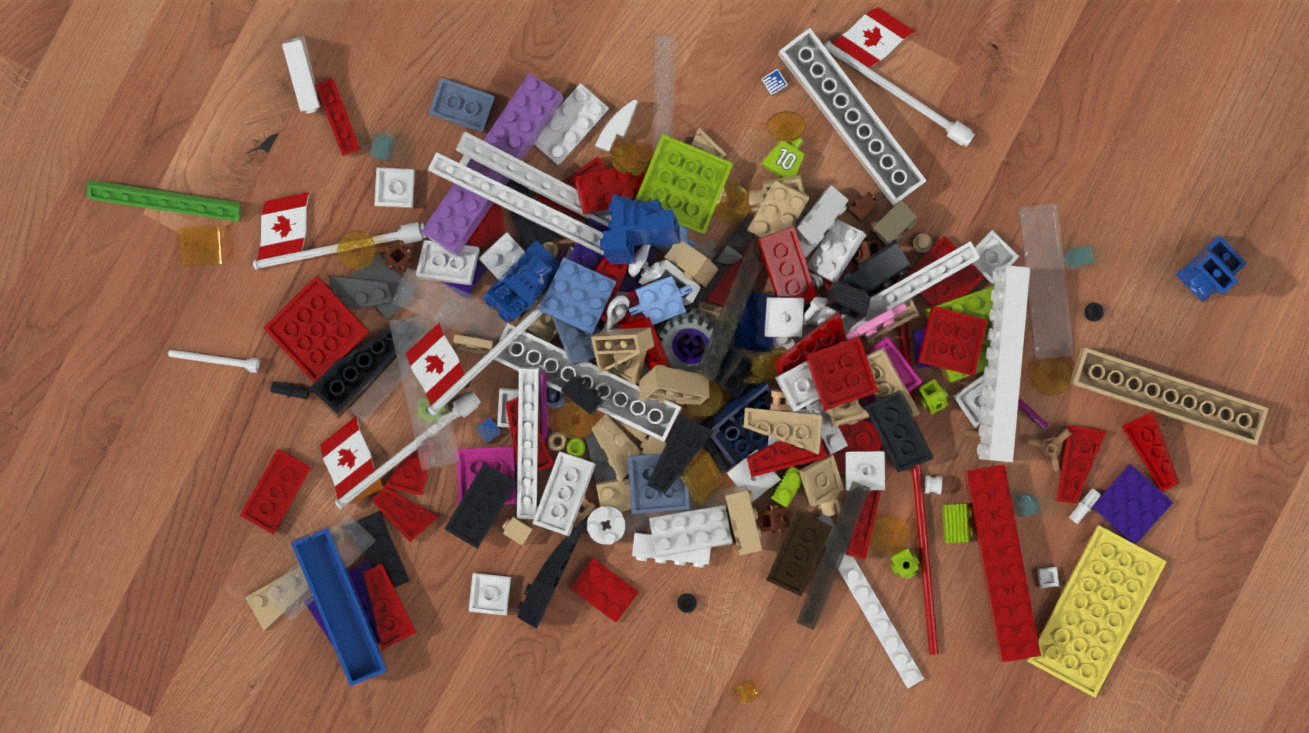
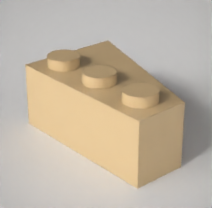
(619, 345)
(674, 385)
(743, 519)

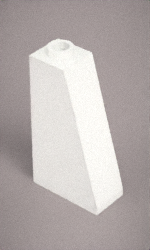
(301, 74)

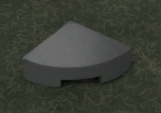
(729, 256)

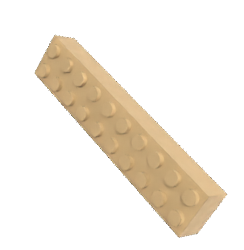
(1169, 396)

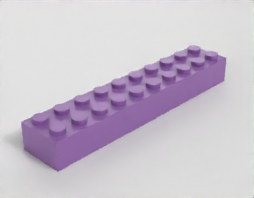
(512, 133)

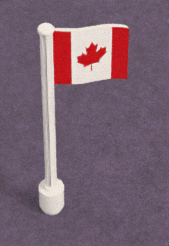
(871, 42)
(286, 228)
(439, 366)
(351, 460)

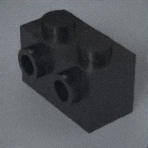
(582, 395)

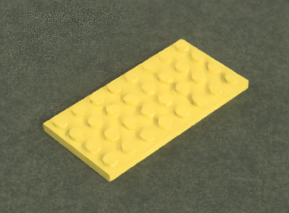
(1097, 610)

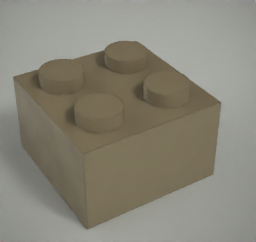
(893, 223)

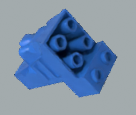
(637, 224)
(1212, 269)
(522, 282)

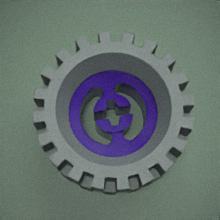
(696, 328)

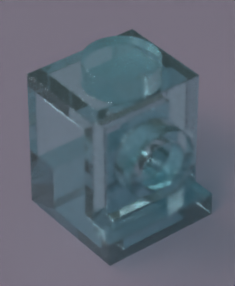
(1027, 505)

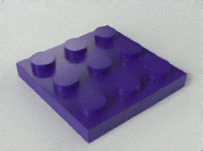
(1132, 504)

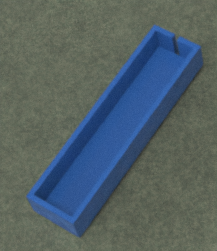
(339, 605)

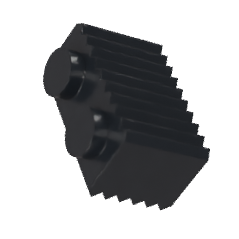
(848, 300)

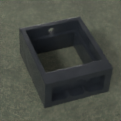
(730, 362)

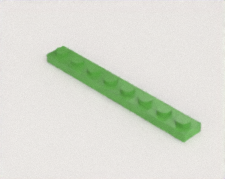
(163, 200)

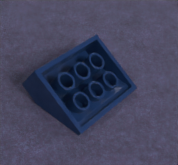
(728, 422)

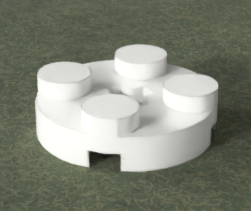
(595, 527)

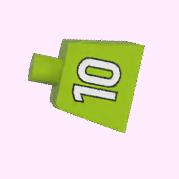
(784, 159)

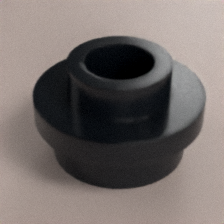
(1100, 312)
(691, 607)

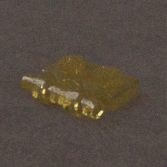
(764, 366)

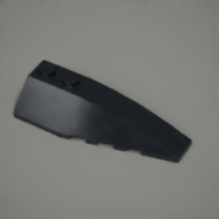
(877, 271)
(354, 374)
(546, 581)

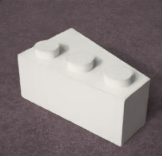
(821, 216)

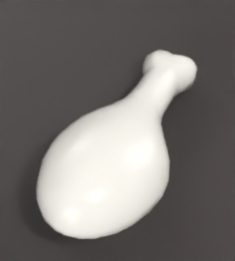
(639, 260)
(616, 311)

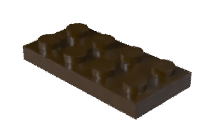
(799, 553)

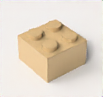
(692, 263)

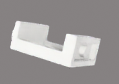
(664, 269)

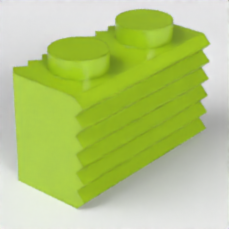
(787, 487)
(956, 523)

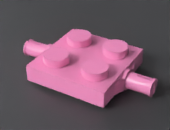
(885, 319)

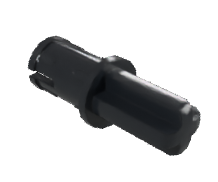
(290, 390)
(716, 455)

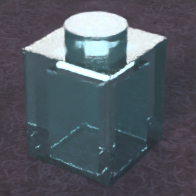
(383, 146)
(1079, 257)

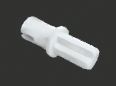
(1084, 506)

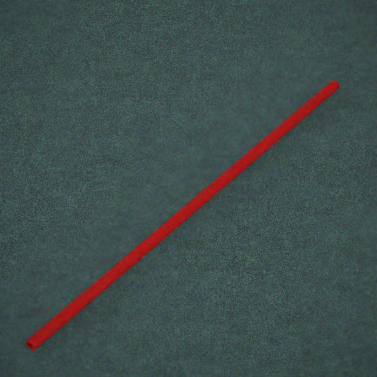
(921, 519)

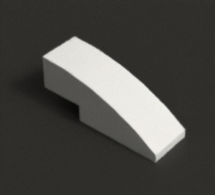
(616, 127)

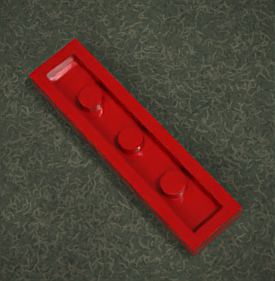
(338, 117)
(861, 536)

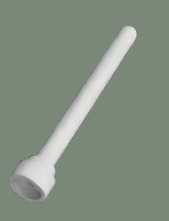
(251, 364)

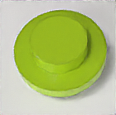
(575, 447)

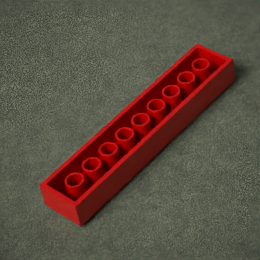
(1002, 563)

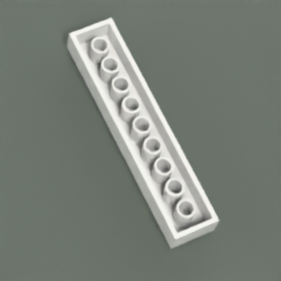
(851, 116)
(1004, 363)
(619, 395)

